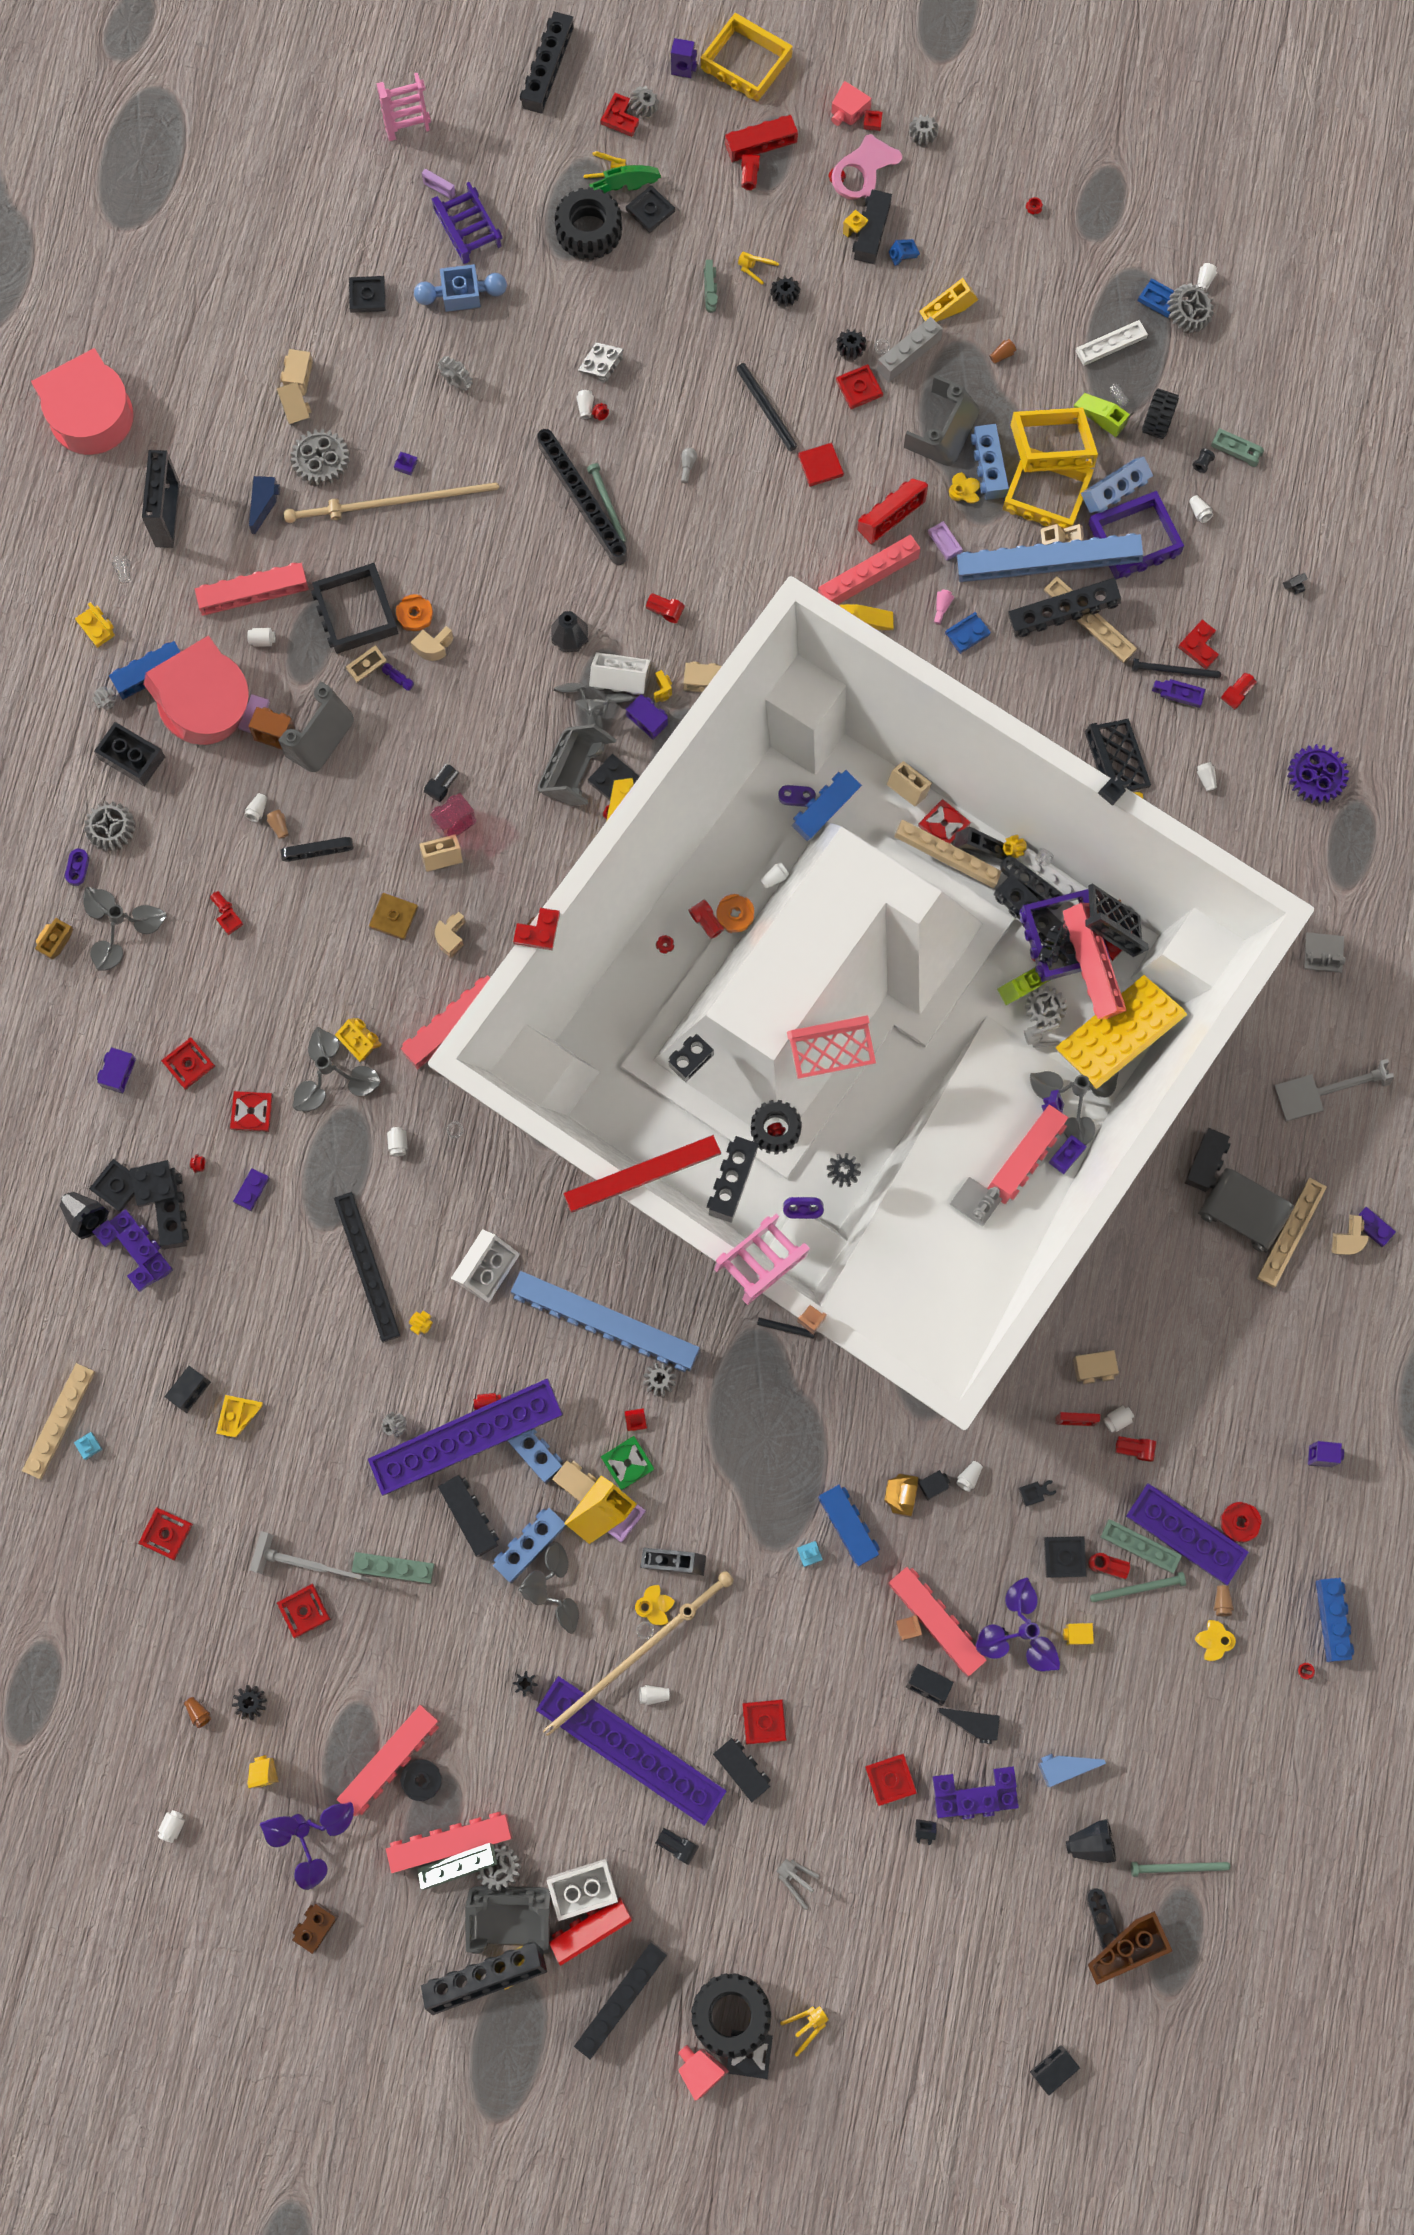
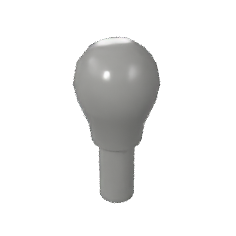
(688, 457)

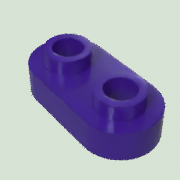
(796, 797)
(76, 868)
(803, 1208)

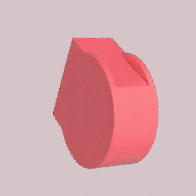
(85, 404)
(199, 693)

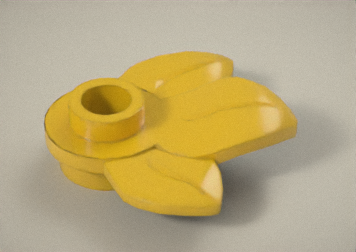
(964, 488)
(657, 1604)
(1212, 1640)

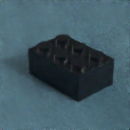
(129, 754)

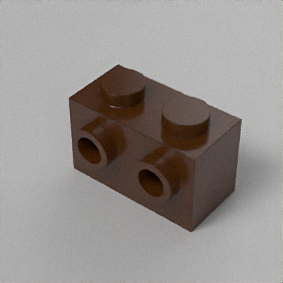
(314, 1928)

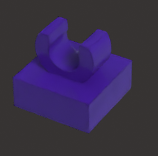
(405, 463)
(1054, 1100)

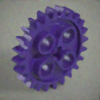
(1324, 760)

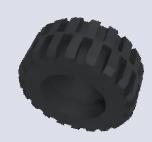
(588, 203)
(702, 2015)

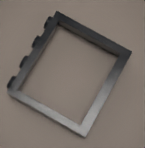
(160, 500)
(363, 638)

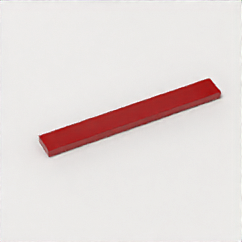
(642, 1173)

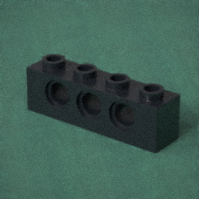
(726, 1209)
(178, 1237)

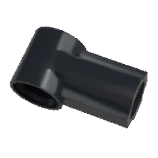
(438, 787)
(681, 1848)

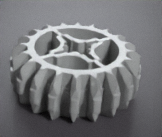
(1184, 310)
(95, 826)

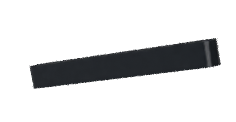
(583, 504)

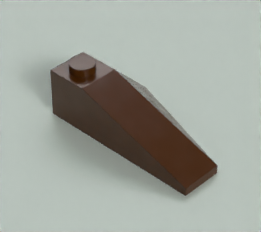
(1133, 1947)

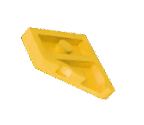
(236, 1415)

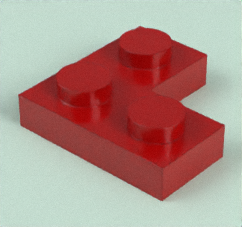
(616, 117)
(1195, 644)
(542, 934)

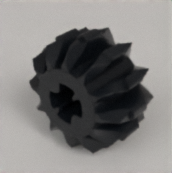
(785, 291)
(851, 344)
(848, 1164)
(251, 1709)

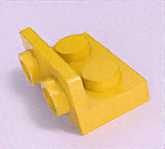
(95, 626)
(357, 1038)

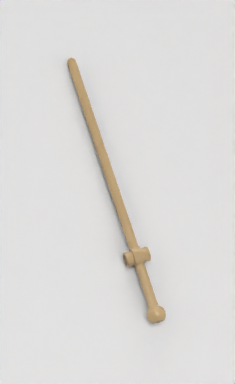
(335, 509)
(724, 1580)

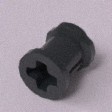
(1203, 461)

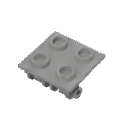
(602, 361)
(1324, 952)
(976, 1201)

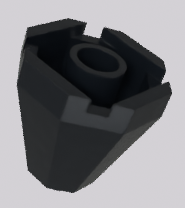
(569, 632)
(82, 1214)
(1093, 1843)

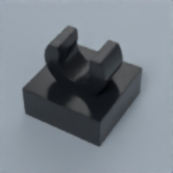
(1296, 583)
(925, 1830)

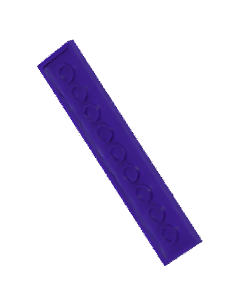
(465, 1437)
(633, 1752)

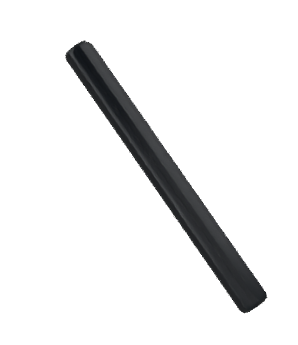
(766, 406)

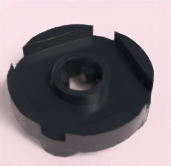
(428, 1789)

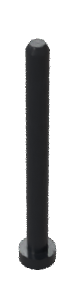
(1174, 669)

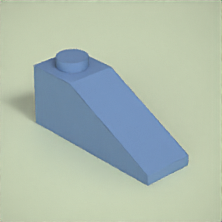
(1062, 1768)

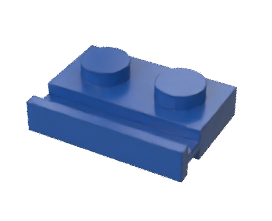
(1156, 297)
(967, 632)

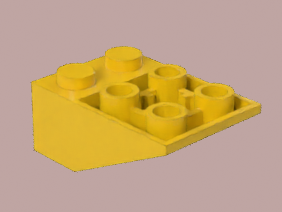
(600, 1510)

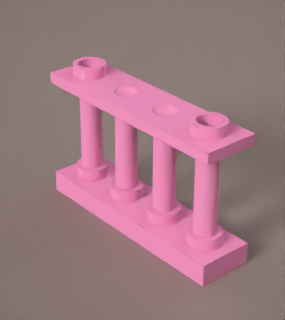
(388, 105)
(766, 1278)

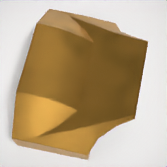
(53, 938)
(901, 1494)

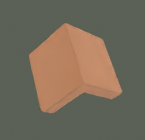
(811, 1319)
(908, 1628)

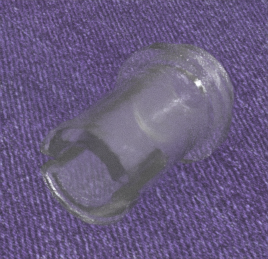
(1119, 395)

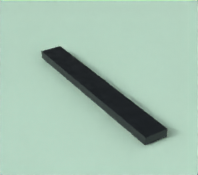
(367, 1267)

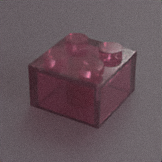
(453, 816)

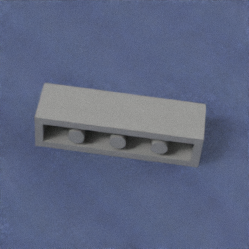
(909, 349)

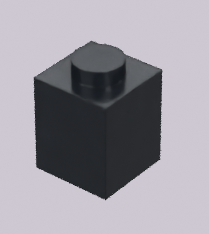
(934, 1484)

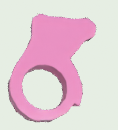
(867, 159)

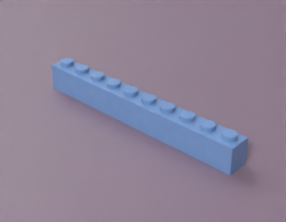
(1050, 557)
(605, 1321)

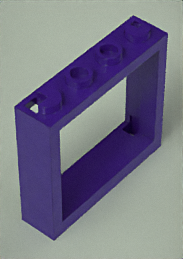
(1130, 508)
(1032, 935)

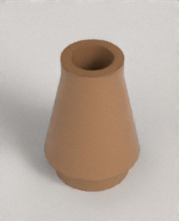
(278, 824)
(1223, 1601)

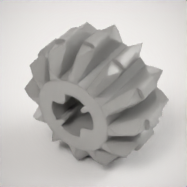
(644, 101)
(923, 129)
(653, 1376)

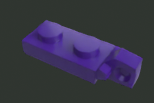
(1180, 692)

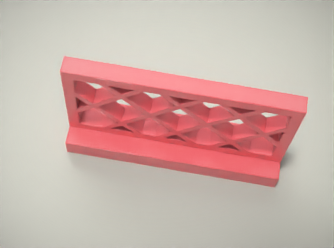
(825, 1030)

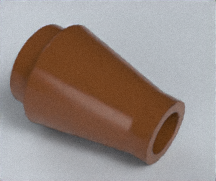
(1003, 351)
(197, 1713)

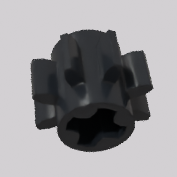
(521, 1688)

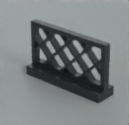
(1102, 757)
(1109, 928)

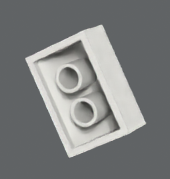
(619, 673)
(485, 1265)
(582, 1889)

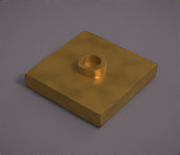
(393, 916)

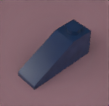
(262, 500)

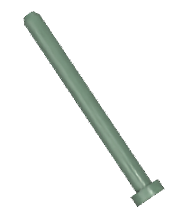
(594, 470)
(1179, 1579)
(1183, 1867)

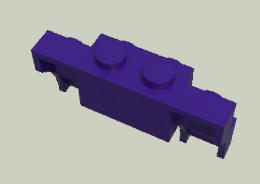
(143, 1250)
(975, 1800)

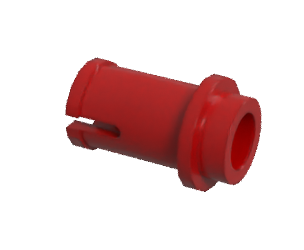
(220, 902)

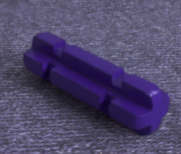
(397, 676)

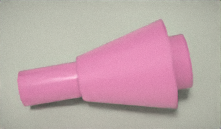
(944, 600)

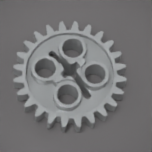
(326, 470)

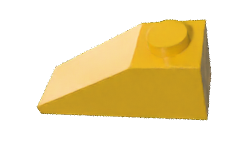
(950, 302)
(874, 617)
(262, 1772)

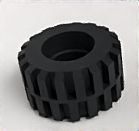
(1160, 413)
(781, 1111)

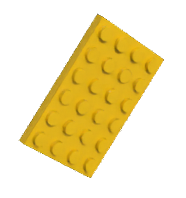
(1109, 1044)

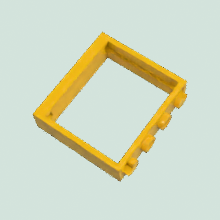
(757, 35)
(1053, 460)
(1042, 516)

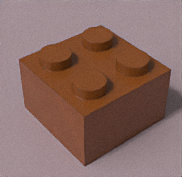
(269, 726)

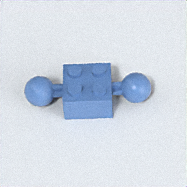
(460, 288)

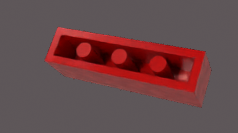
(761, 137)

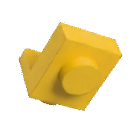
(854, 223)
(664, 683)

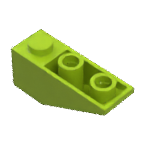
(1104, 413)
(1020, 986)

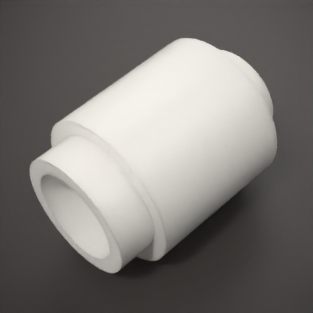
(261, 637)
(397, 1141)
(1118, 1419)
(171, 1826)

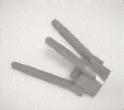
(1034, 1035)
(788, 1870)

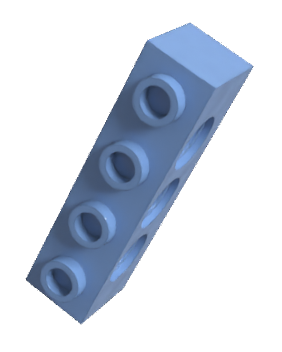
(989, 436)
(1094, 495)
(544, 1471)
(555, 1527)

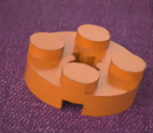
(411, 622)
(739, 903)

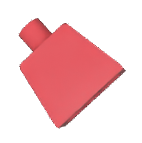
(849, 105)
(700, 2071)

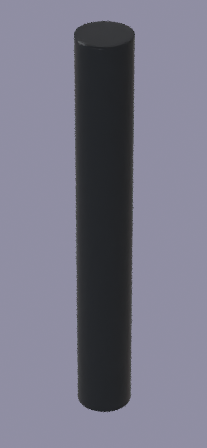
(785, 1327)

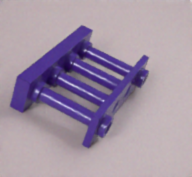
(456, 236)

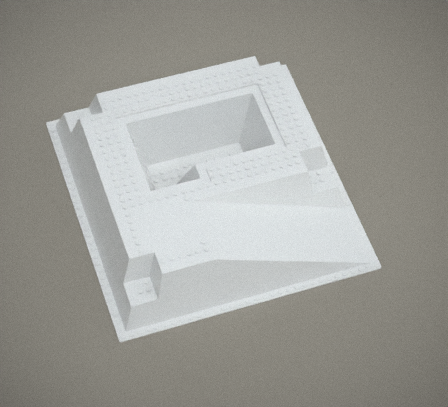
(874, 928)

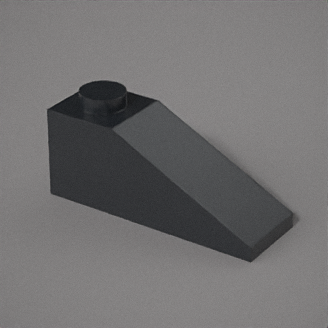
(980, 845)
(673, 1561)
(976, 1724)

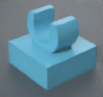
(87, 1445)
(809, 1554)

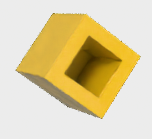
(1078, 1634)

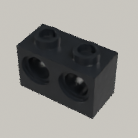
(694, 1060)

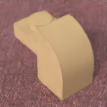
(1056, 533)
(432, 648)
(446, 937)
(1353, 1241)

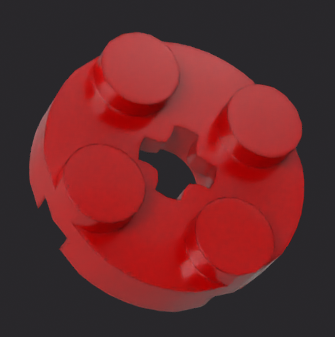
(1242, 1510)

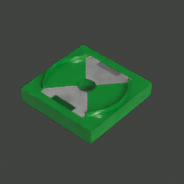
(635, 1471)

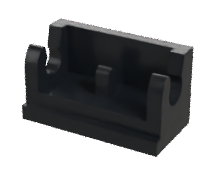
(187, 1389)
(929, 1684)
(1055, 2070)

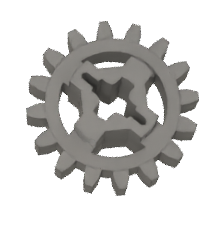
(455, 373)
(1038, 1003)
(494, 1875)

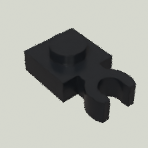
(1114, 789)
(1034, 1493)

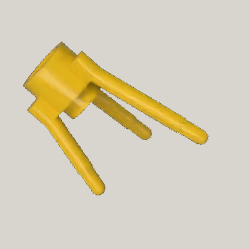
(615, 162)
(748, 261)
(816, 2018)

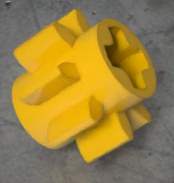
(1015, 846)
(420, 1322)

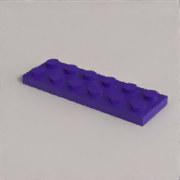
(1187, 1534)

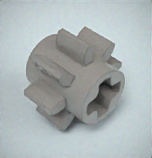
(104, 697)
(394, 1424)

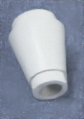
(1206, 275)
(585, 403)
(1201, 510)
(1207, 775)
(256, 808)
(775, 875)
(969, 1477)
(651, 1695)

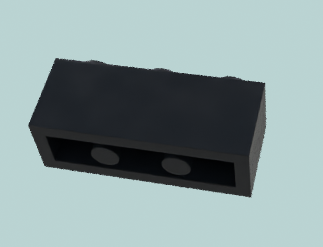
(1208, 1160)
(742, 1769)

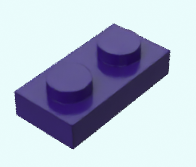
(1067, 1154)
(251, 1189)
(1376, 1227)

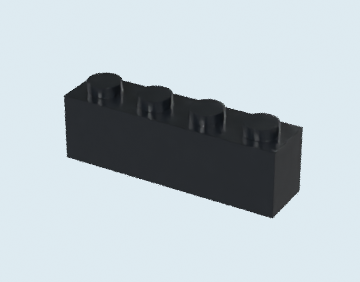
(870, 235)
(468, 1515)

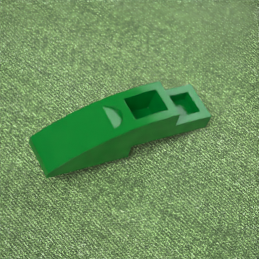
(632, 175)

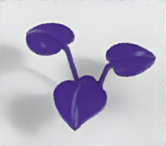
(992, 1639)
(280, 1830)

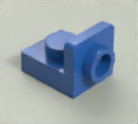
(903, 250)

